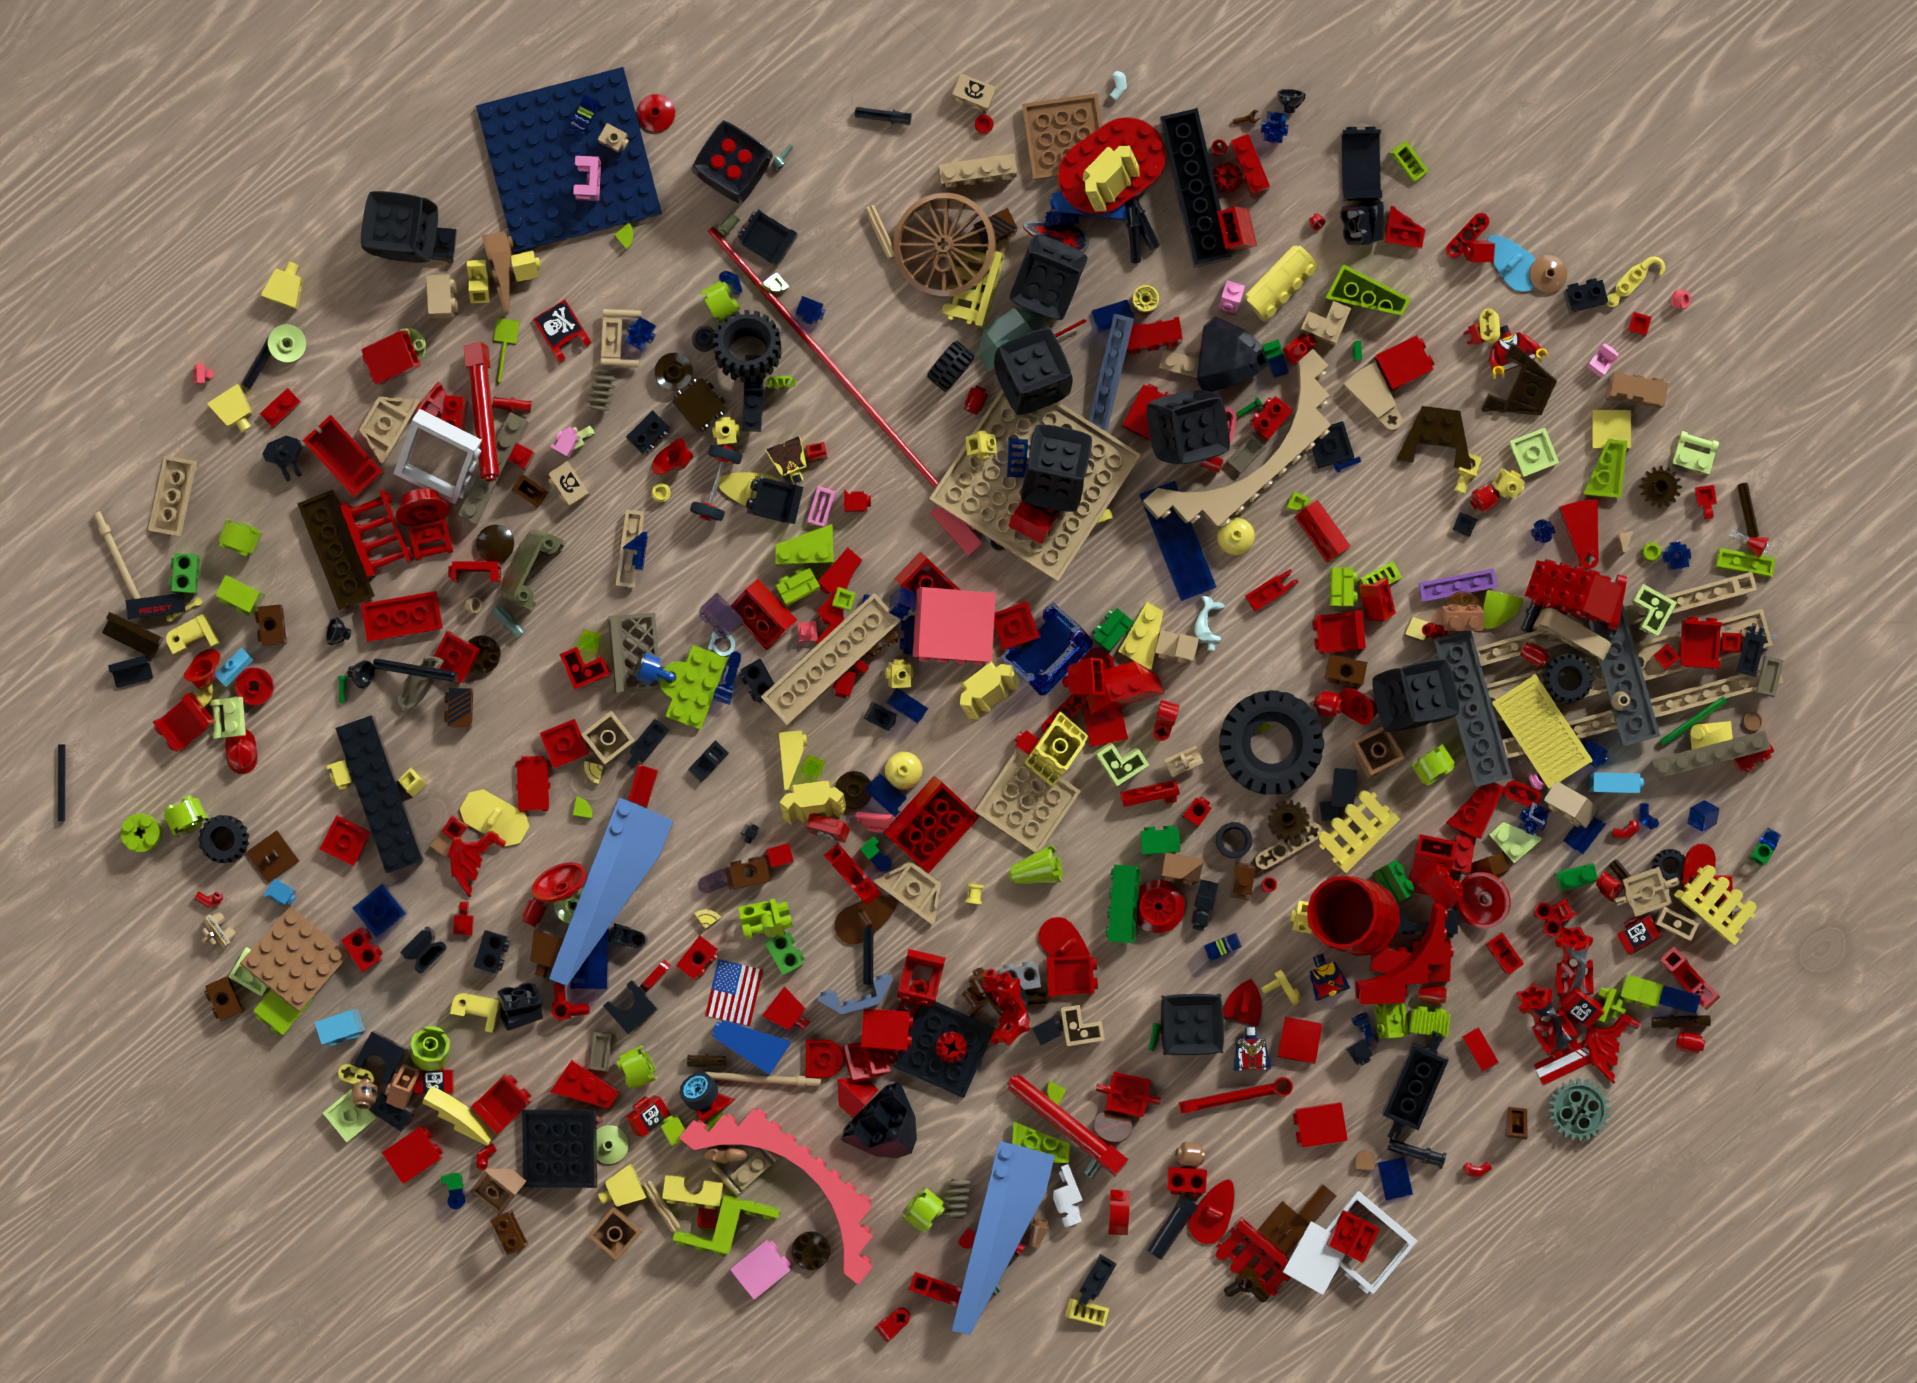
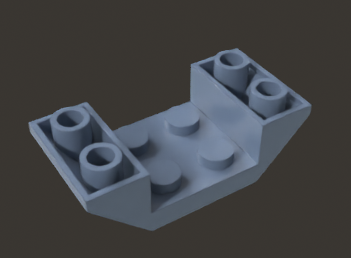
(831, 999)

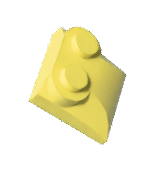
(1710, 733)

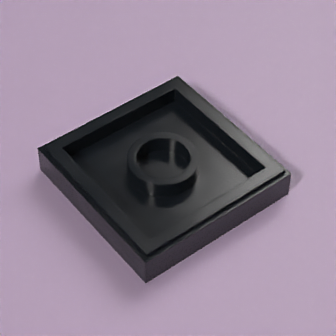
(1333, 447)

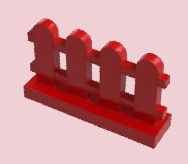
(1252, 1248)

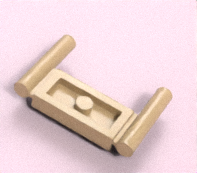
(613, 338)
(747, 1172)

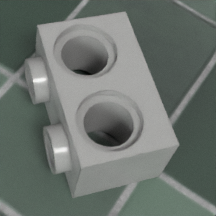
(1019, 972)

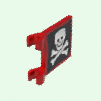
(560, 326)

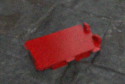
(533, 783)

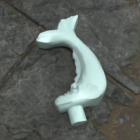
(1201, 626)

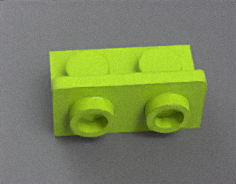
(1391, 1020)

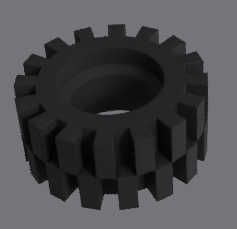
(1669, 854)

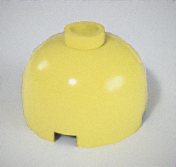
(1236, 537)
(903, 770)

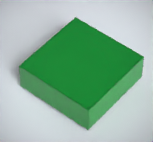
(1357, 351)

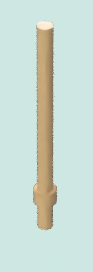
(104, 531)
(800, 1081)

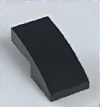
(708, 761)

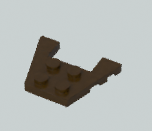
(1529, 390)
(1437, 428)

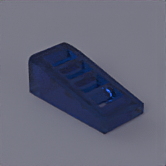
(1018, 441)

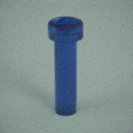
(1338, 467)

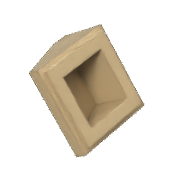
(1623, 541)

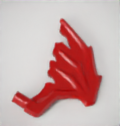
(465, 858)
(1603, 1044)

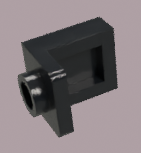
(880, 716)

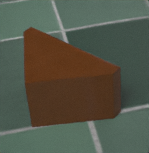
(529, 490)
(1493, 864)
(1516, 1123)

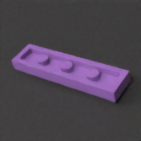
(1466, 582)

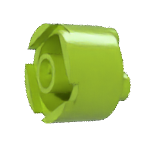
(719, 301)
(239, 536)
(1433, 764)
(185, 816)
(150, 839)
(428, 1058)
(637, 1067)
(923, 1209)

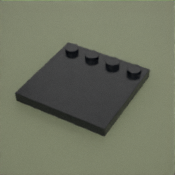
(922, 1058)
(559, 1148)

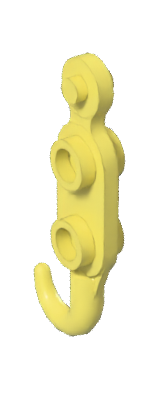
(1632, 279)

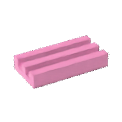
(816, 522)

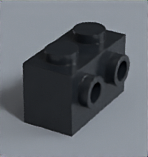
(1585, 296)
(648, 432)

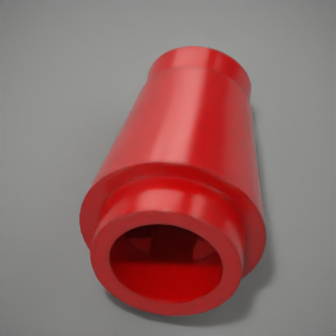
(1433, 994)

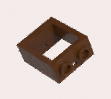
(509, 1236)

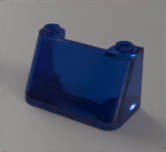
(1046, 659)

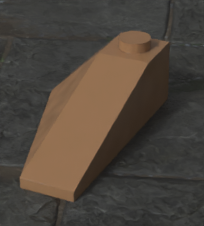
(499, 254)

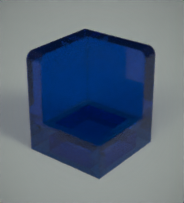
(1703, 815)

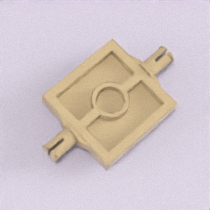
(1647, 891)

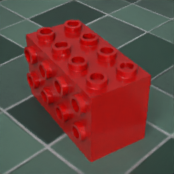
(1573, 591)

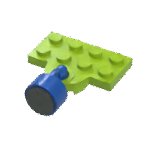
(686, 683)

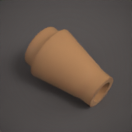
(1038, 1229)

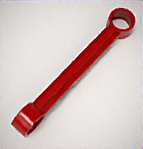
(1233, 1096)

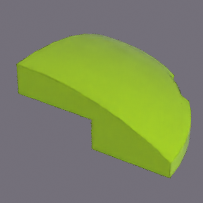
(1499, 608)

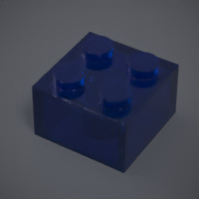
(380, 910)

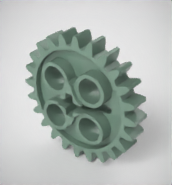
(1563, 1100)

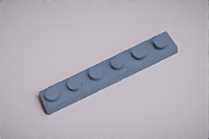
(1111, 371)

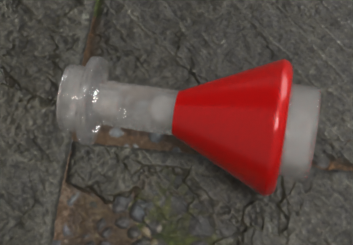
(1758, 545)

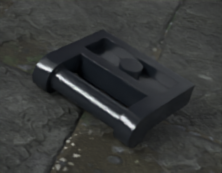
(445, 239)

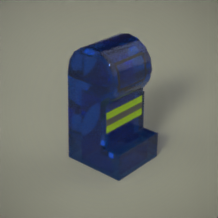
(585, 114)
(1222, 946)

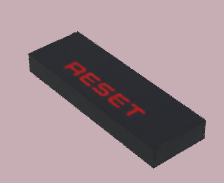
(155, 606)

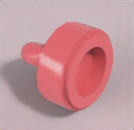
(1681, 299)

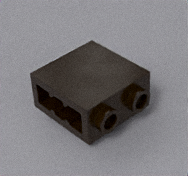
(699, 404)

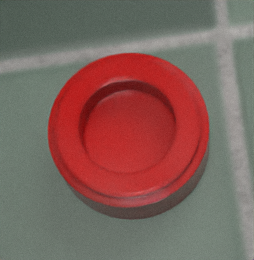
(984, 124)

